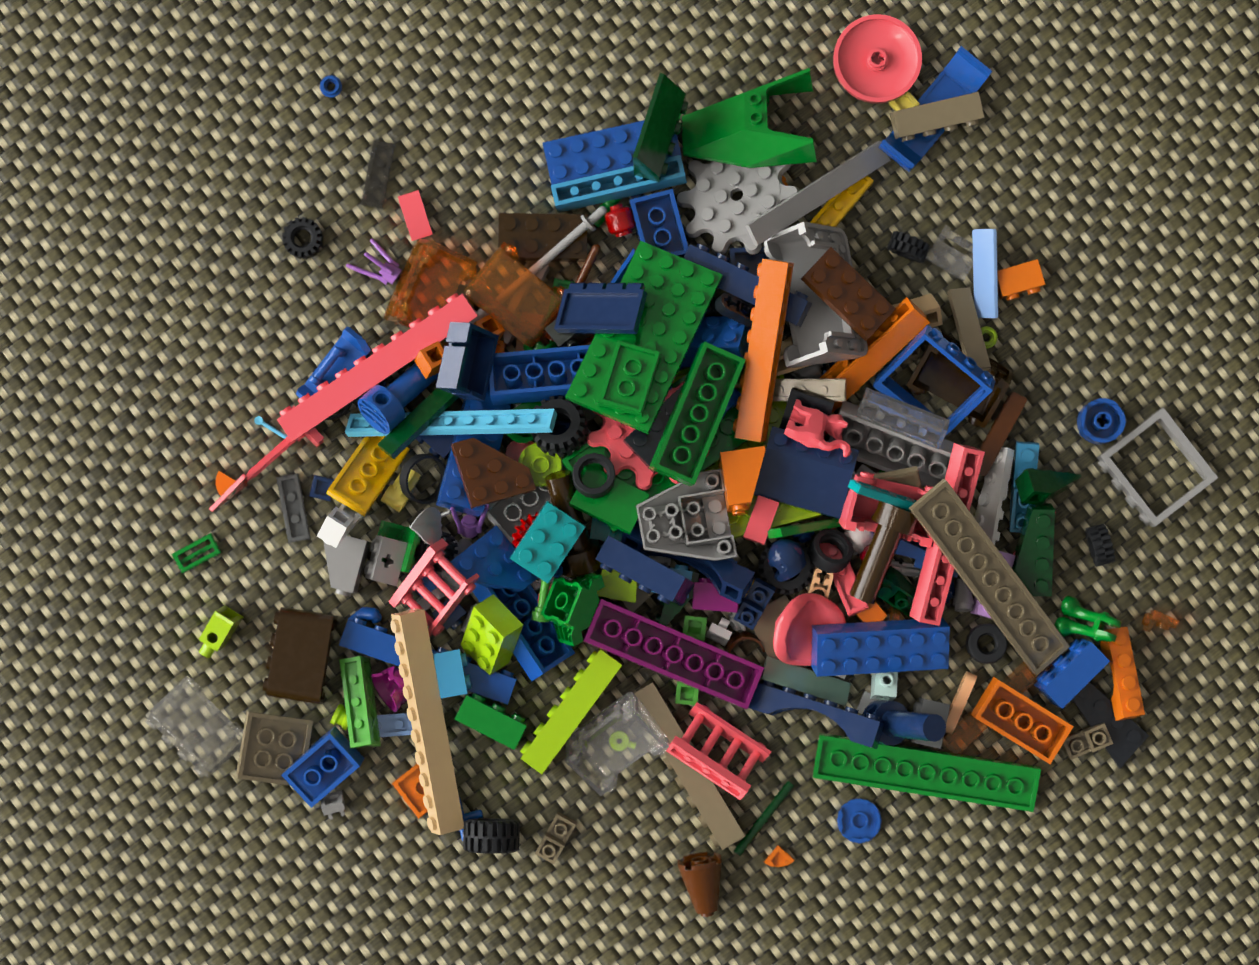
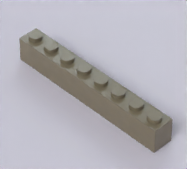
(701, 790)

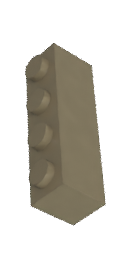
(937, 115)

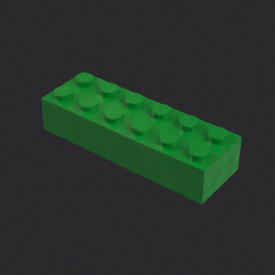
(697, 414)

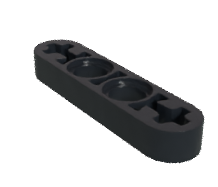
(731, 306)

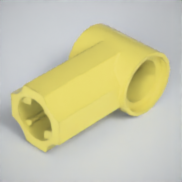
(394, 496)

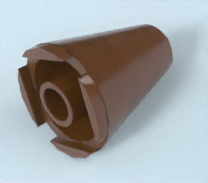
(702, 880)

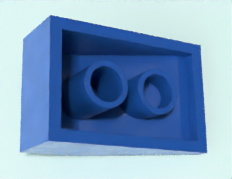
(323, 767)

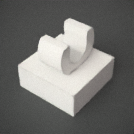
(719, 633)

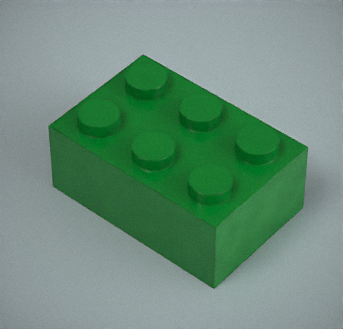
(491, 720)

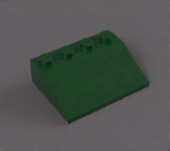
(659, 130)

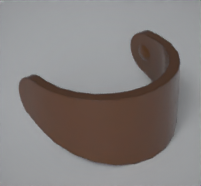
(744, 635)

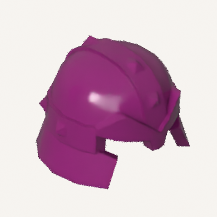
(390, 687)

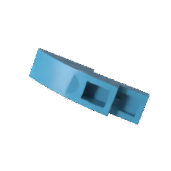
(1025, 457)

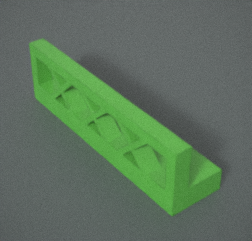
(360, 702)

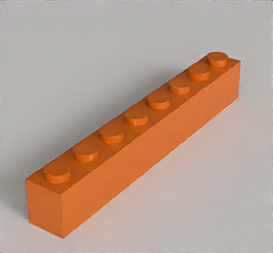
(763, 350)

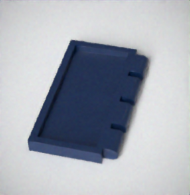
(601, 308)

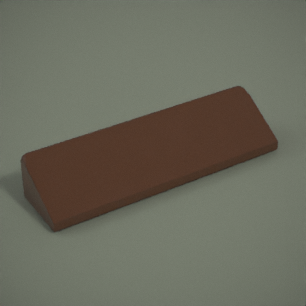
(1000, 430)

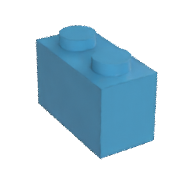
(451, 673)

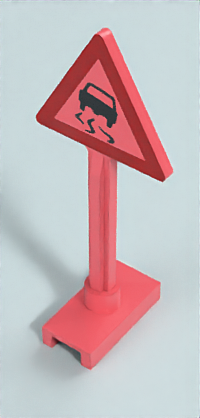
(313, 435)

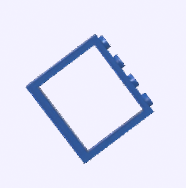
(889, 387)

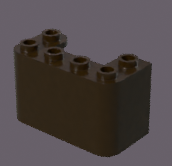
(299, 655)

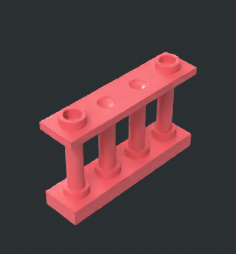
(414, 582)
(714, 771)

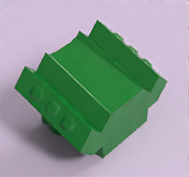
(572, 606)

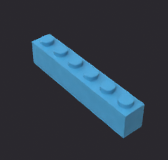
(613, 186)

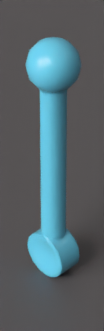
(259, 421)

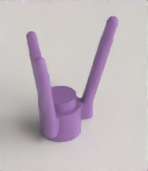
(389, 272)
(469, 525)

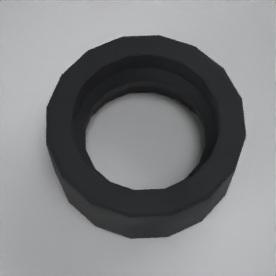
(594, 492)
(826, 563)

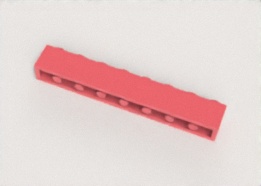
(936, 569)

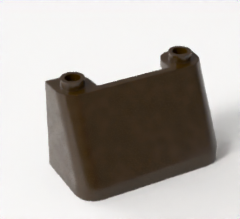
(949, 382)

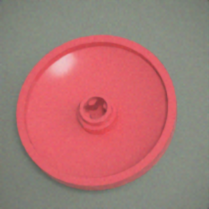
(877, 58)

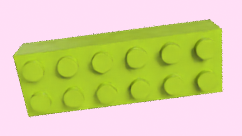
(571, 711)

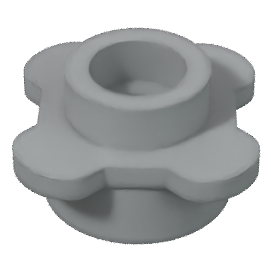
(736, 625)

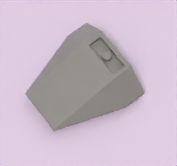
(689, 520)

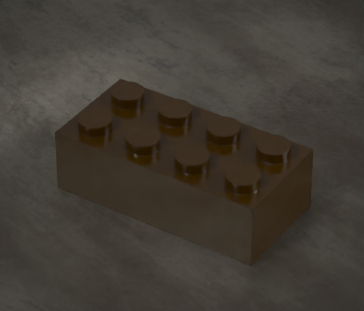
(538, 233)

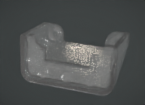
(614, 742)

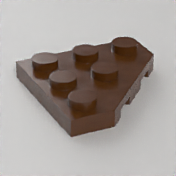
(489, 474)

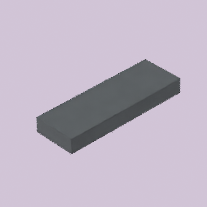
(293, 508)

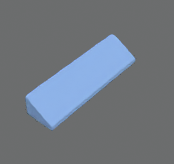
(985, 272)

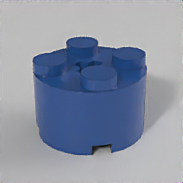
(1110, 413)

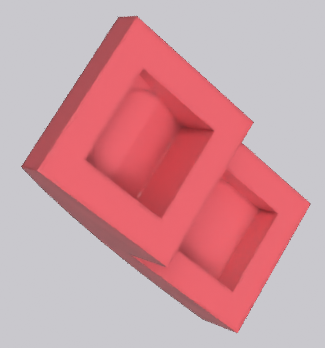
(415, 215)

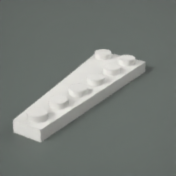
(993, 493)

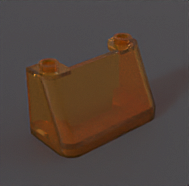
(427, 281)
(515, 295)

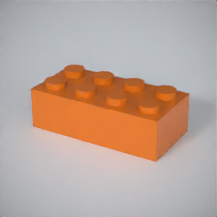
(1021, 720)

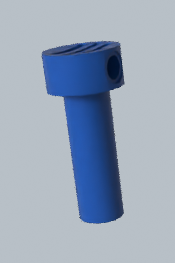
(384, 406)

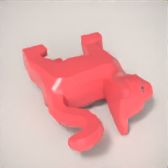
(813, 428)

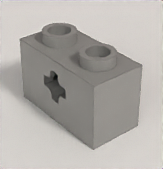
(394, 552)

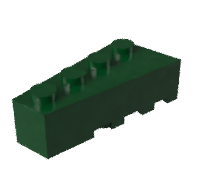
(1035, 550)

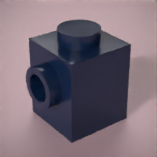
(454, 619)

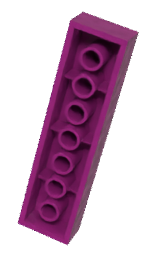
(673, 654)

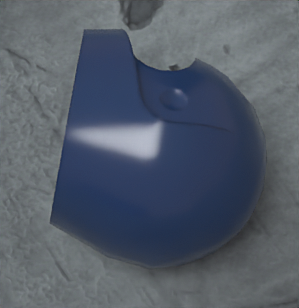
(787, 558)

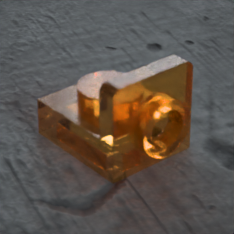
(1163, 621)

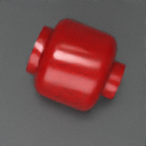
(620, 220)

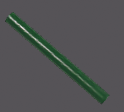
(765, 816)

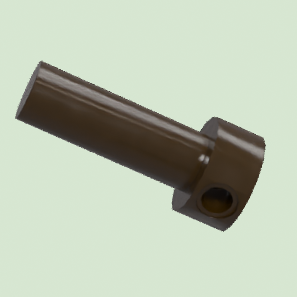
(891, 526)
(583, 554)

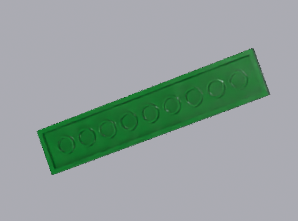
(927, 772)

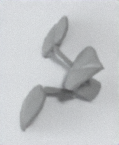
(429, 526)

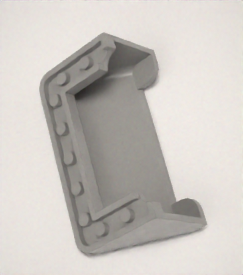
(823, 334)

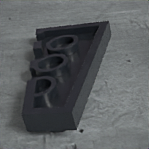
(1124, 733)

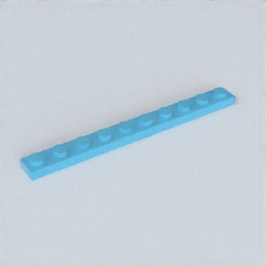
(471, 423)

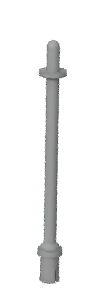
(563, 244)

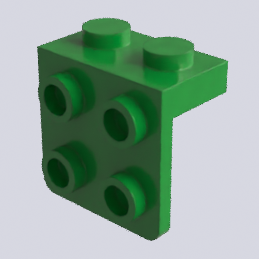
(402, 534)

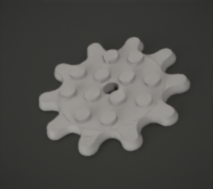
(720, 214)

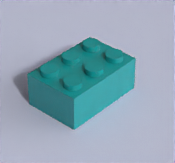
(547, 542)

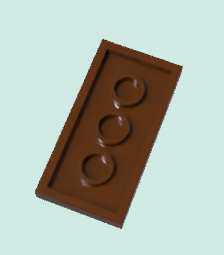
(848, 294)

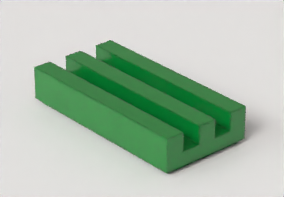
(213, 545)

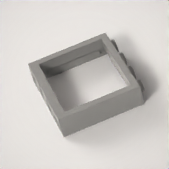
(1184, 446)

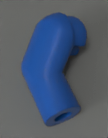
(367, 613)

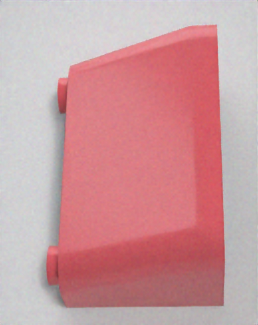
(859, 508)

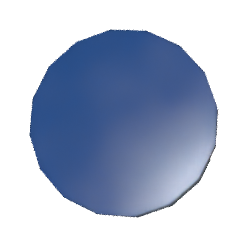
(859, 820)

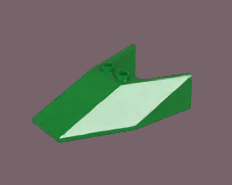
(739, 131)

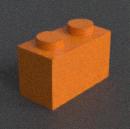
(1020, 279)

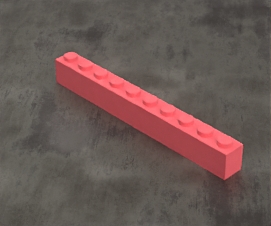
(375, 368)

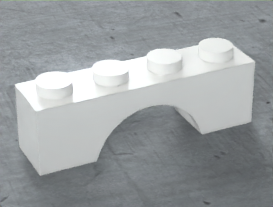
(338, 525)

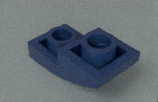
(754, 603)

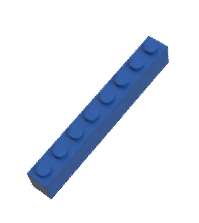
(381, 645)

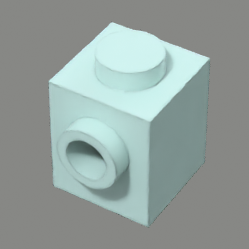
(884, 686)

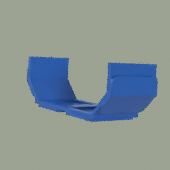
(960, 77)

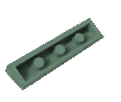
(806, 681)

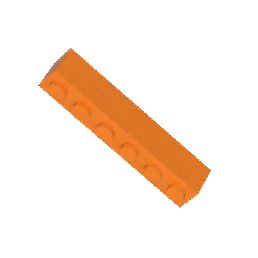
(882, 346)

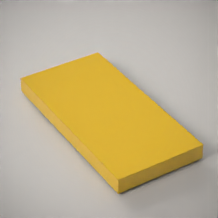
(365, 475)

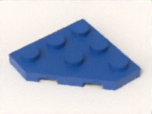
(492, 562)

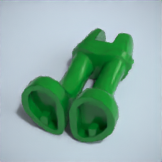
(1072, 608)

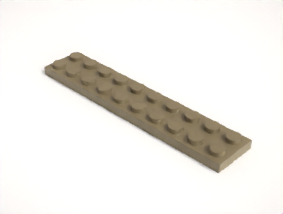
(989, 576)

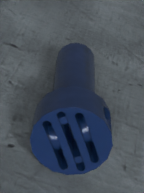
(905, 724)

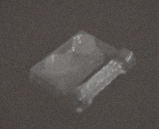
(949, 258)

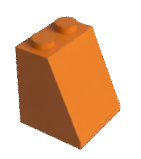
(740, 476)

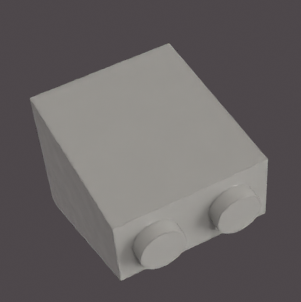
(346, 564)

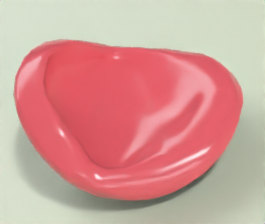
(794, 627)

